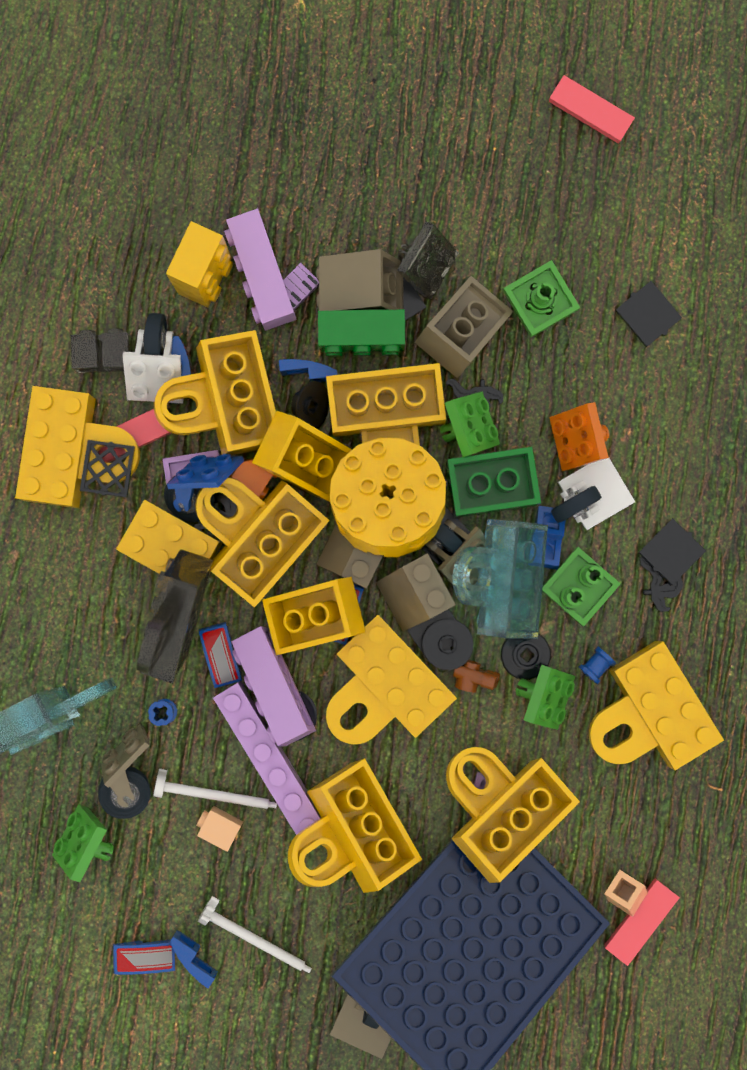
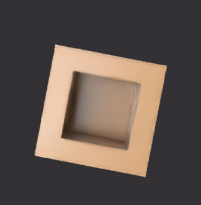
(219, 827)
(626, 893)

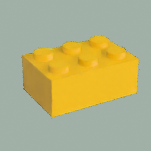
(200, 265)
(300, 454)
(158, 536)
(314, 615)

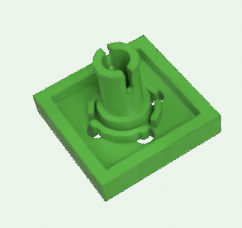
(547, 282)
(470, 424)
(547, 697)
(81, 843)

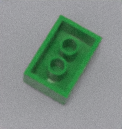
(361, 332)
(493, 482)

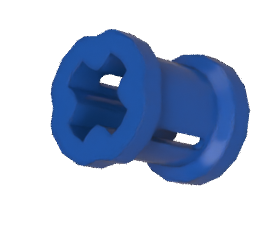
(597, 665)
(154, 712)

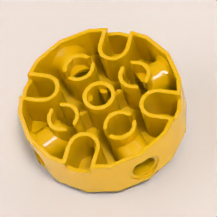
(361, 500)

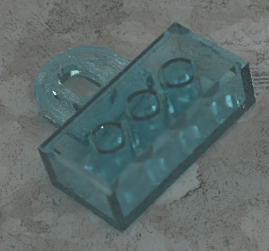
(508, 578)
(45, 715)

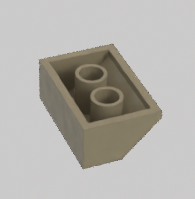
(347, 561)

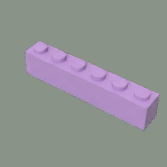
(267, 757)

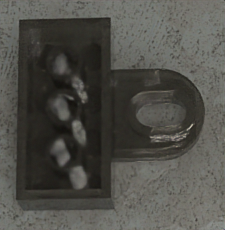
(175, 615)

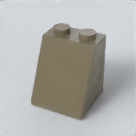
(360, 281)
(415, 593)

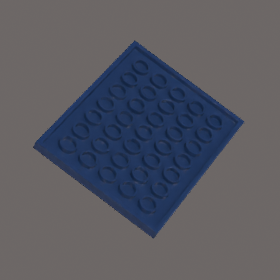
(469, 959)

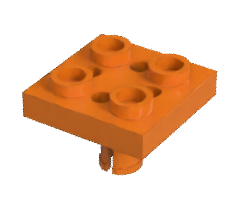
(584, 436)

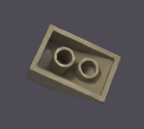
(463, 326)

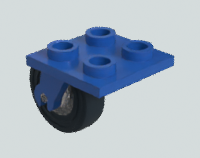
(199, 473)

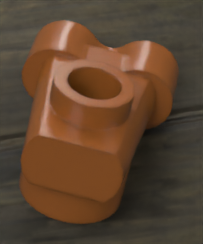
(470, 676)

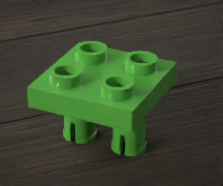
(580, 586)

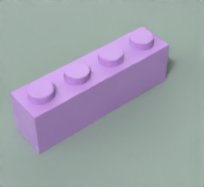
(261, 270)
(273, 687)

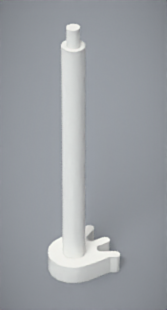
(205, 793)
(209, 915)

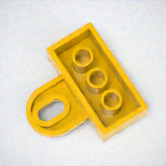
(228, 394)
(386, 402)
(57, 444)
(260, 537)
(389, 683)
(657, 709)
(508, 813)
(356, 830)

